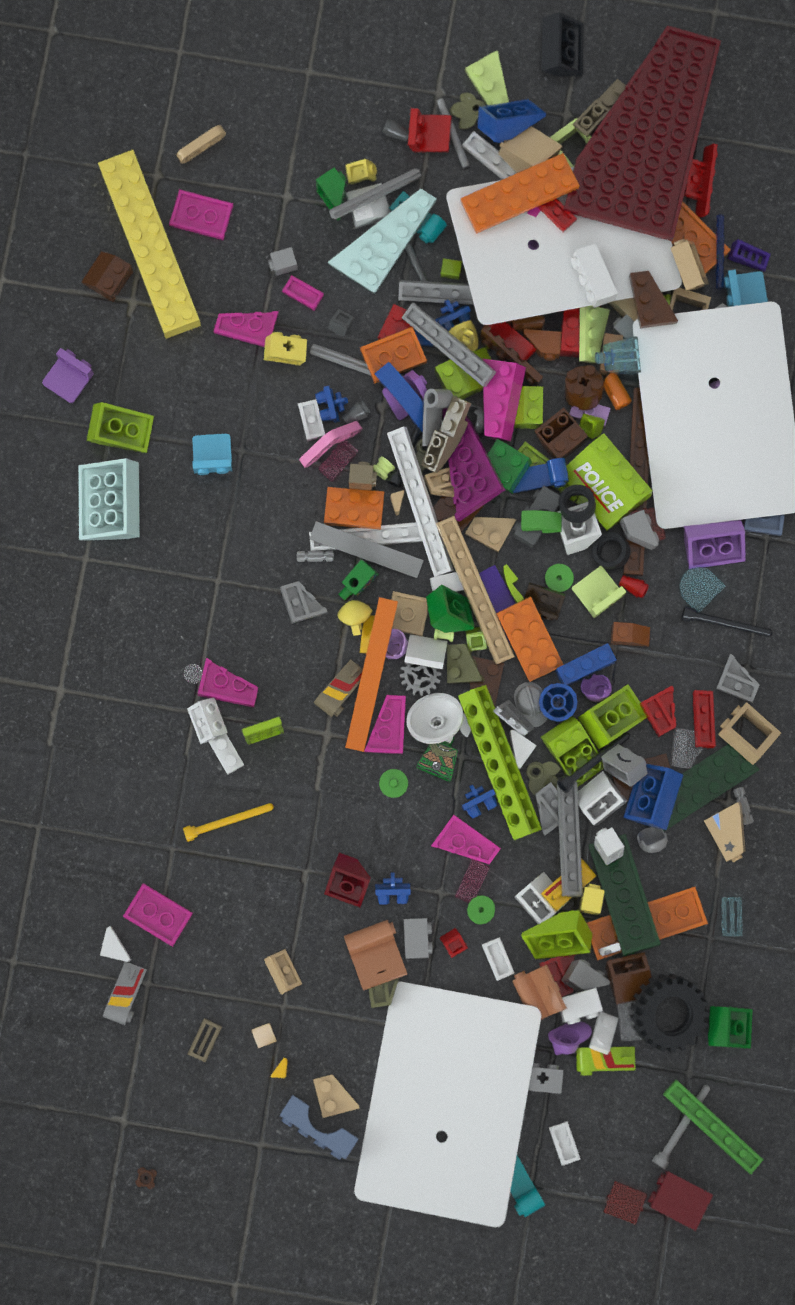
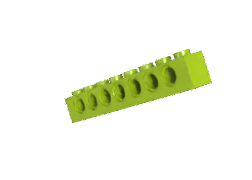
(499, 762)

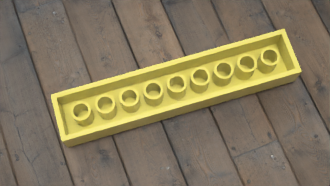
(149, 244)

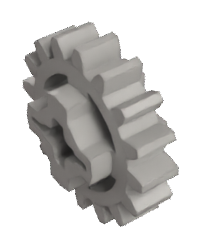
(432, 679)

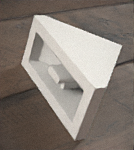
(521, 748)
(113, 947)

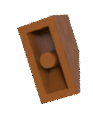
(545, 342)
(630, 634)

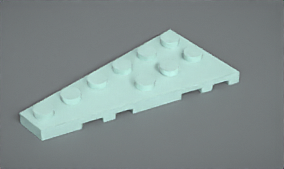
(378, 249)

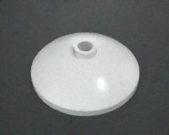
(431, 711)

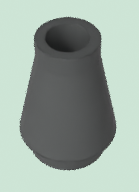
(395, 130)
(357, 412)

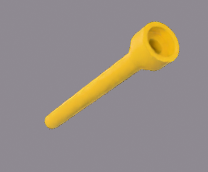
(192, 832)

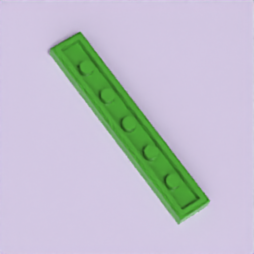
(713, 1126)

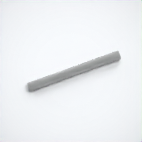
(454, 136)

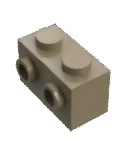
(362, 476)

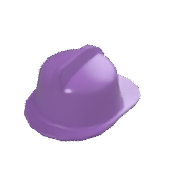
(568, 1037)

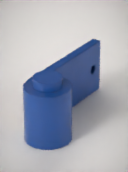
(547, 475)

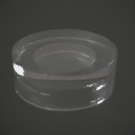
(193, 673)

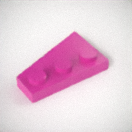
(225, 686)
(389, 727)

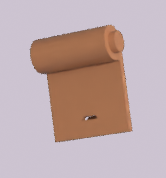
(375, 954)
(539, 991)

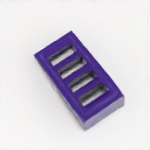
(738, 244)

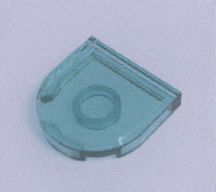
(699, 587)

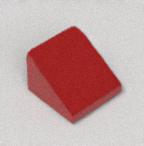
(453, 942)

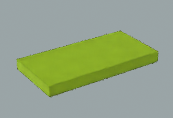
(263, 730)

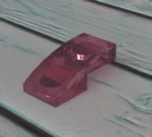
(338, 460)
(472, 881)

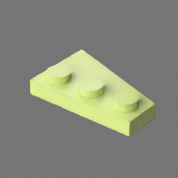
(489, 79)
(592, 330)

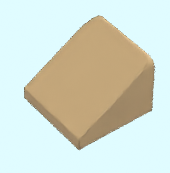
(396, 500)
(264, 1035)

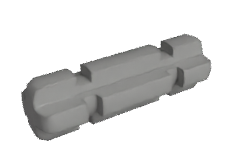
(315, 556)
(739, 793)

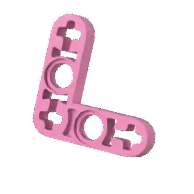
(328, 440)

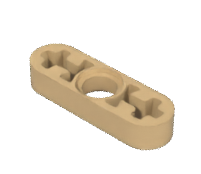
(201, 144)

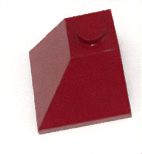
(348, 880)

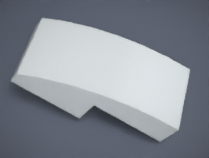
(449, 580)

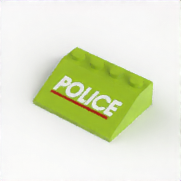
(610, 478)

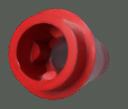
(634, 586)

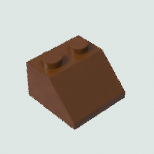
(108, 275)

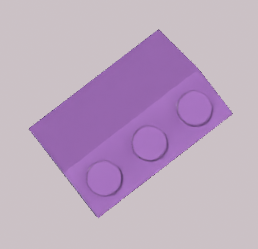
(714, 543)

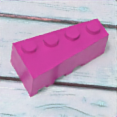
(502, 399)

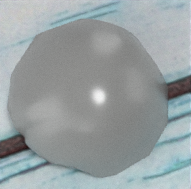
(652, 839)

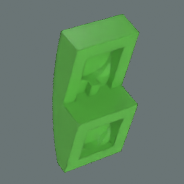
(541, 520)

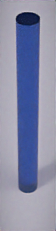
(720, 253)

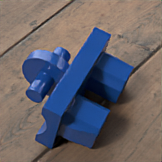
(461, 313)
(327, 396)
(471, 806)
(393, 886)

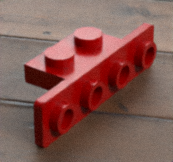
(700, 180)

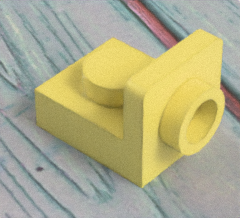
(361, 171)

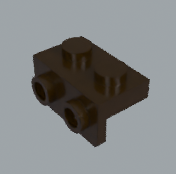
(546, 600)

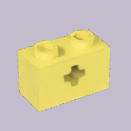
(276, 352)
(591, 900)

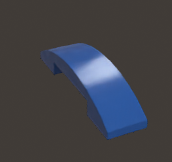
(402, 393)

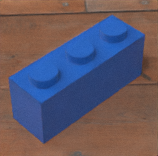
(585, 665)

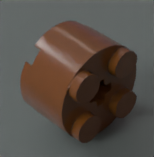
(583, 387)

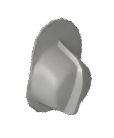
(527, 702)

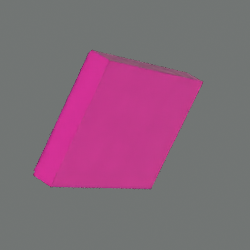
(201, 214)
(158, 915)

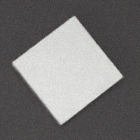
(426, 651)

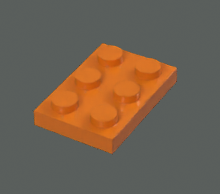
(399, 349)
(354, 508)

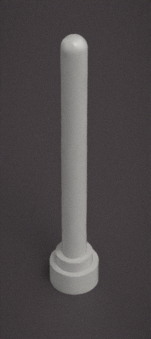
(662, 1158)

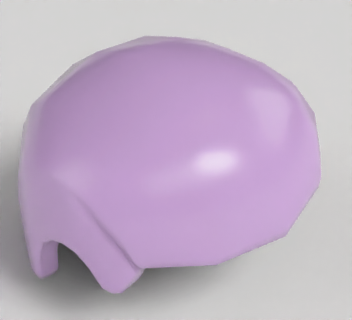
(397, 645)

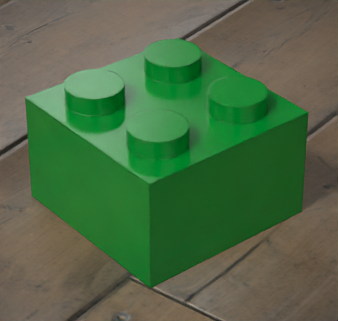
(508, 464)

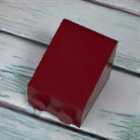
(680, 1200)

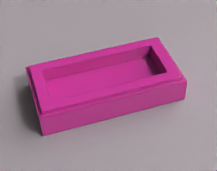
(303, 293)

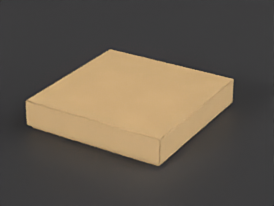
(410, 613)

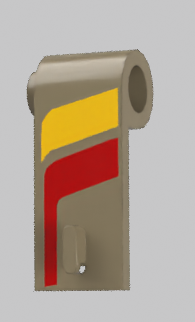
(339, 689)

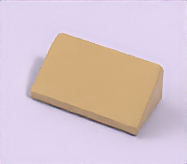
(282, 971)

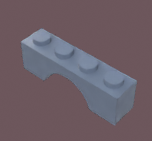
(339, 1142)

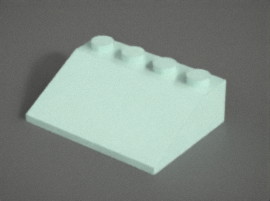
(109, 500)

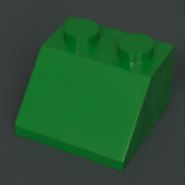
(331, 188)
(449, 610)
(730, 1027)

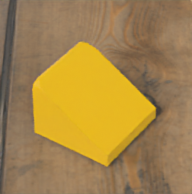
(281, 1070)

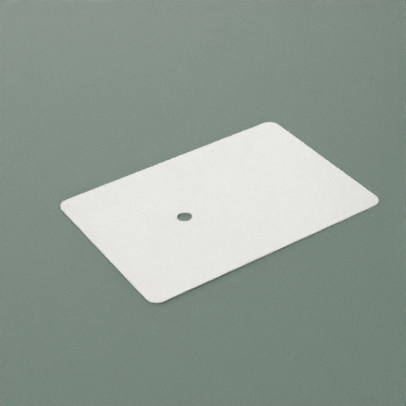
(520, 283)
(725, 447)
(454, 1069)

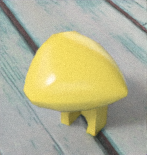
(466, 334)
(354, 614)

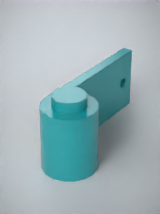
(430, 227)
(524, 1191)

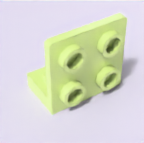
(598, 591)

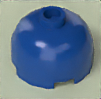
(561, 694)

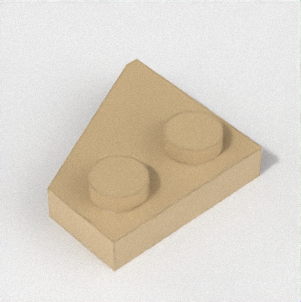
(439, 483)
(490, 531)
(333, 1097)

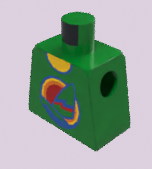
(364, 574)

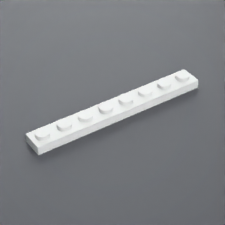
(420, 501)

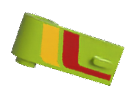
(616, 1060)

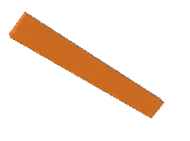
(371, 674)

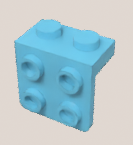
(745, 288)
(212, 454)

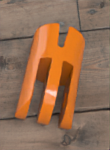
(616, 391)

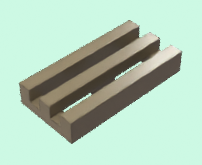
(212, 1024)

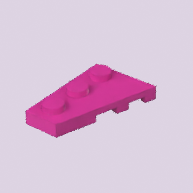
(247, 327)
(466, 841)

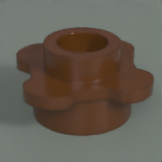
(147, 1183)

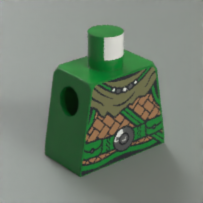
(439, 760)

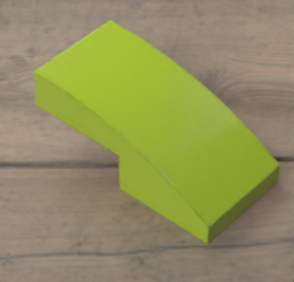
(511, 579)

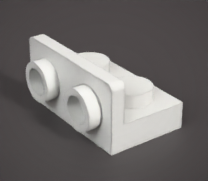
(207, 720)

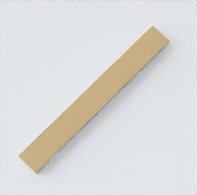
(475, 590)

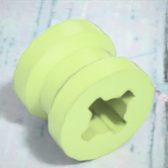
(383, 468)

